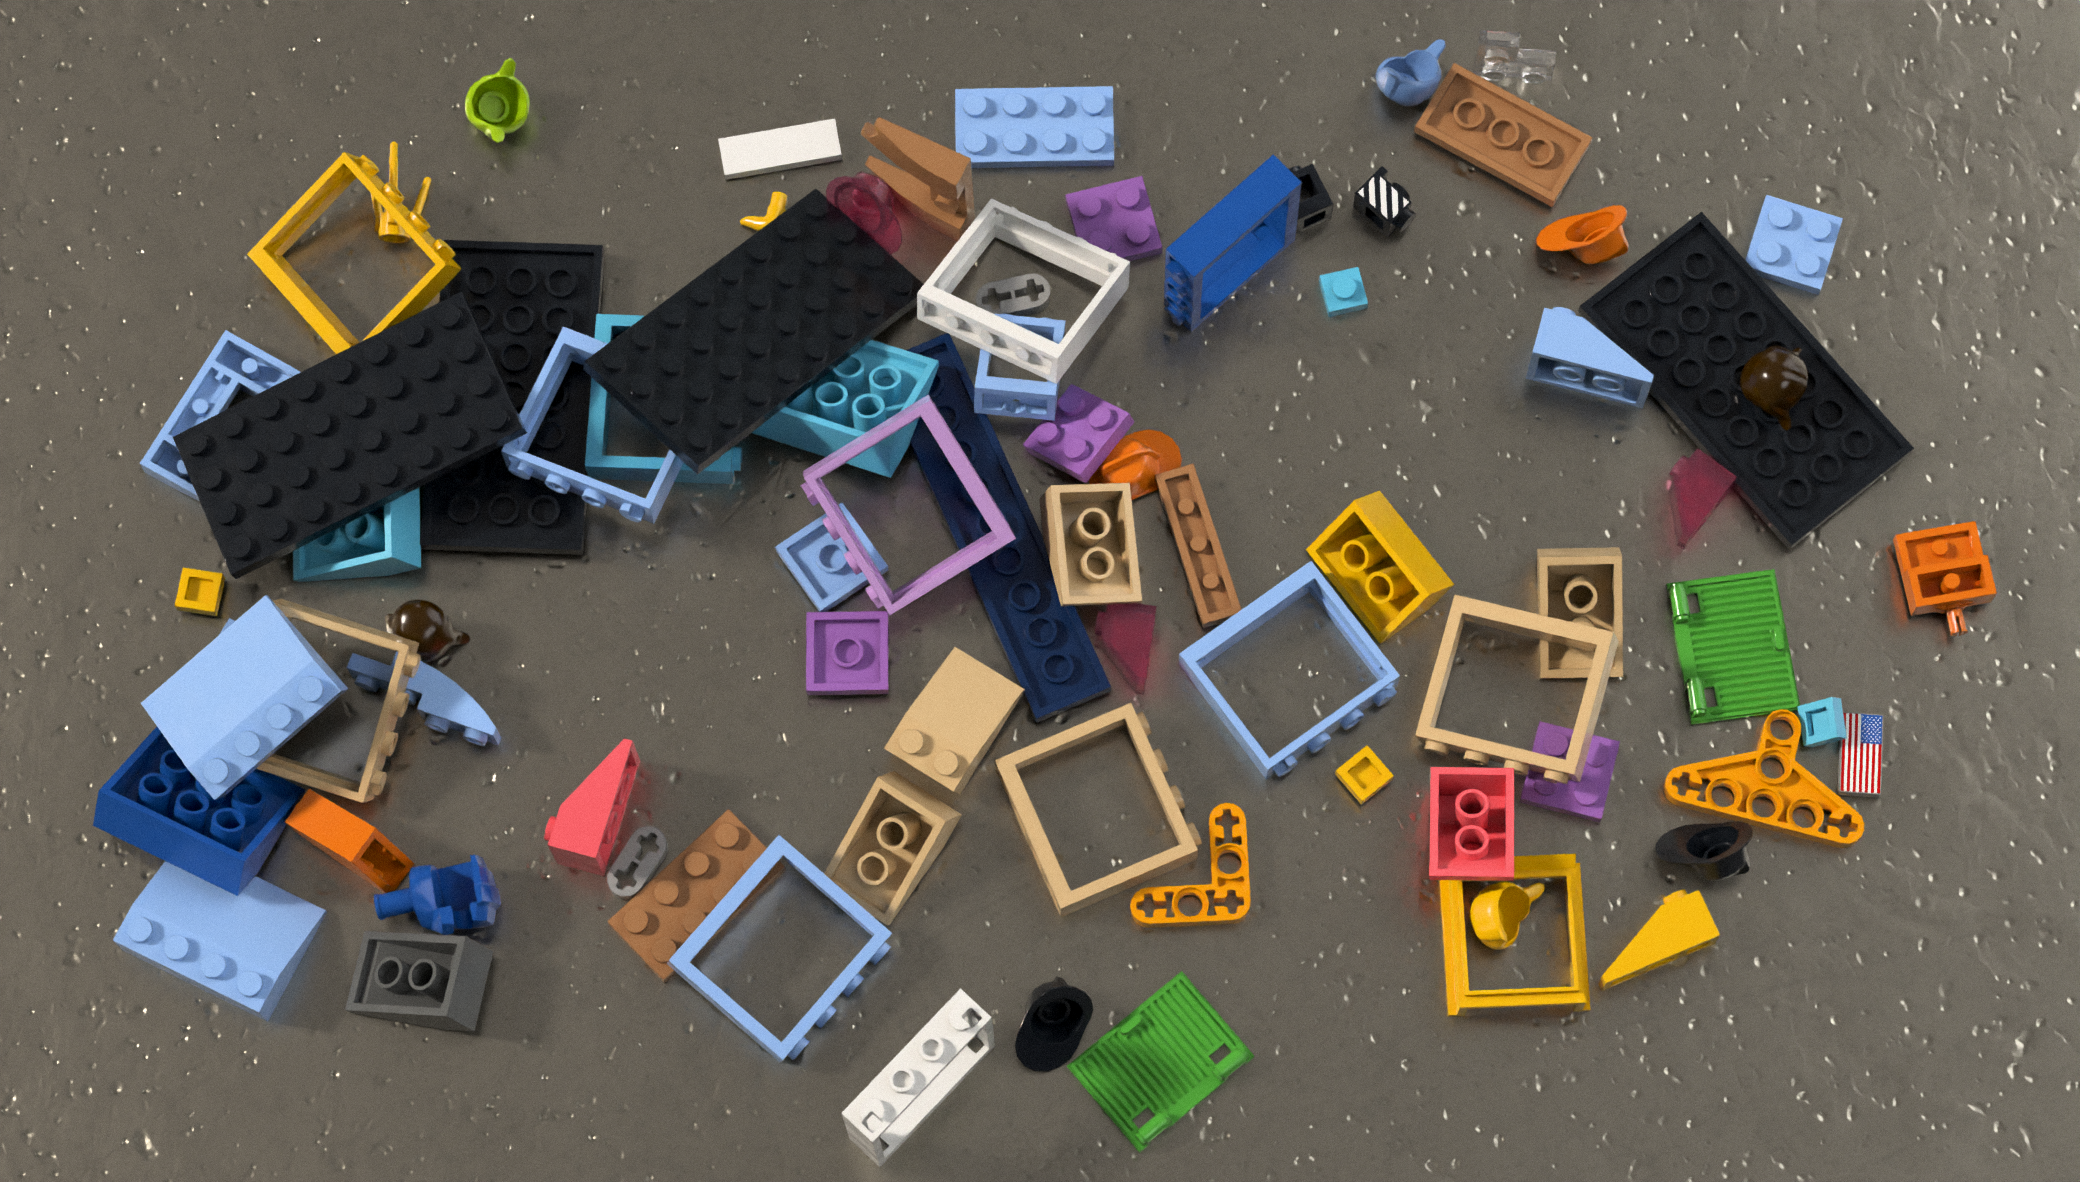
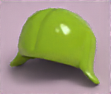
(498, 103)

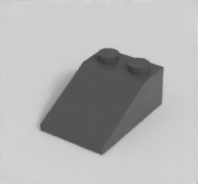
(420, 979)

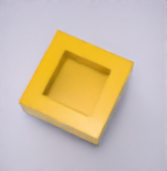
(199, 591)
(1364, 774)

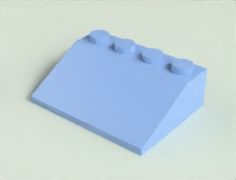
(243, 697)
(221, 941)

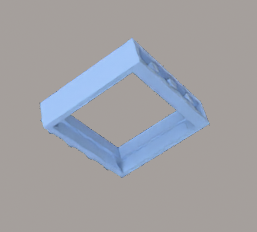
(579, 347)
(1252, 617)
(844, 983)

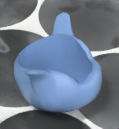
(1412, 77)

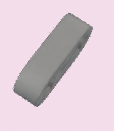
(1013, 288)
(629, 857)

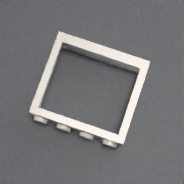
(999, 336)
(919, 1078)

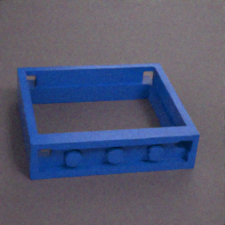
(1231, 243)

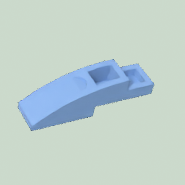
(441, 700)

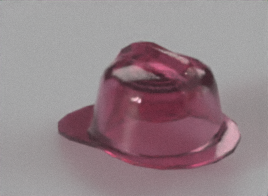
(869, 205)

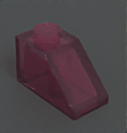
(1696, 492)
(1128, 640)

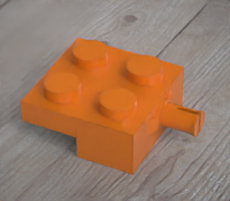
(1945, 571)

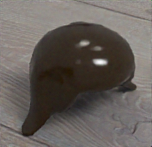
(1775, 381)
(425, 624)

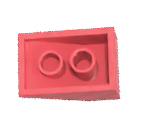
(592, 815)
(1471, 824)

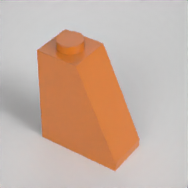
(349, 841)

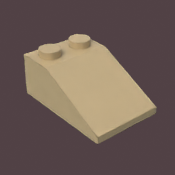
(1091, 543)
(1580, 589)
(954, 720)
(891, 845)

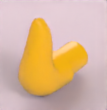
(776, 208)

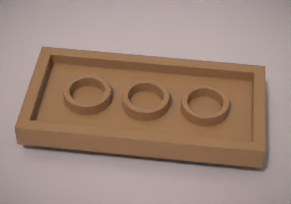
(1503, 134)
(688, 890)

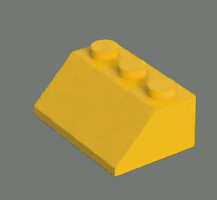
(1379, 566)

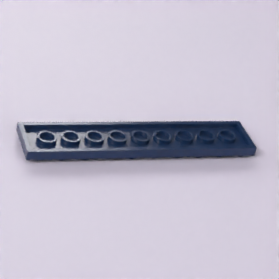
(1015, 582)

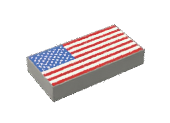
(1861, 756)

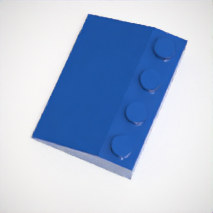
(173, 817)

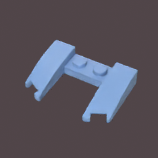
(228, 368)

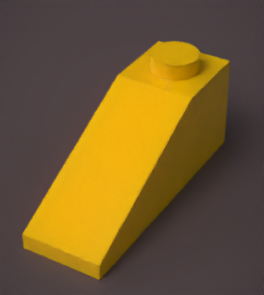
(1671, 933)

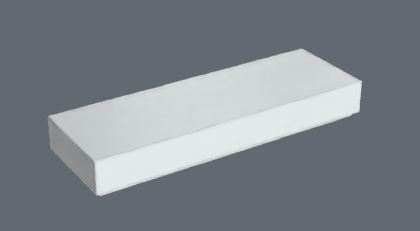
(780, 149)

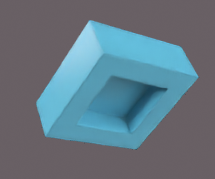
(1343, 292)
(1822, 722)

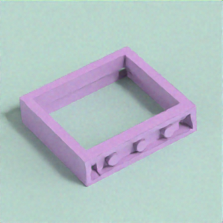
(859, 558)

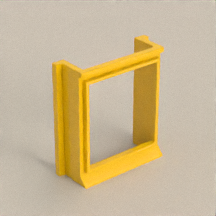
(1455, 951)

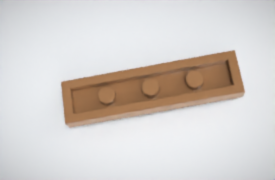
(1198, 545)

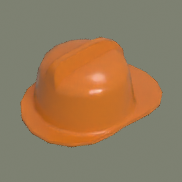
(1588, 236)
(1138, 460)

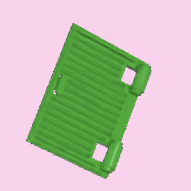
(1733, 646)
(1160, 1060)

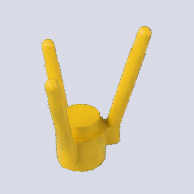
(385, 224)

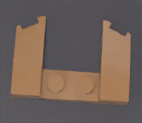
(935, 178)

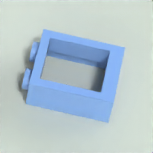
(1035, 398)

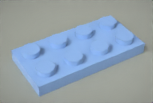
(1035, 126)

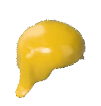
(1499, 910)

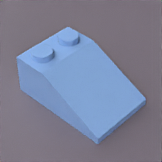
(1584, 360)

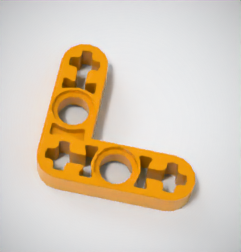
(1221, 883)

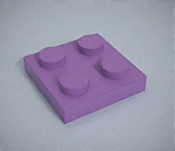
(1116, 219)
(1080, 435)
(847, 653)
(1578, 799)

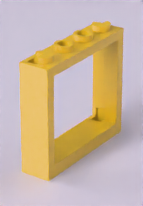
(270, 249)

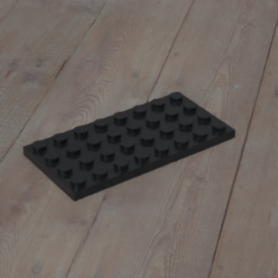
(521, 304)
(1694, 321)
(755, 330)
(349, 435)

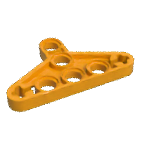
(1746, 780)

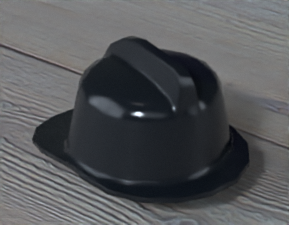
(1711, 849)
(1052, 1025)

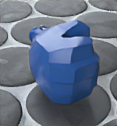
(445, 897)

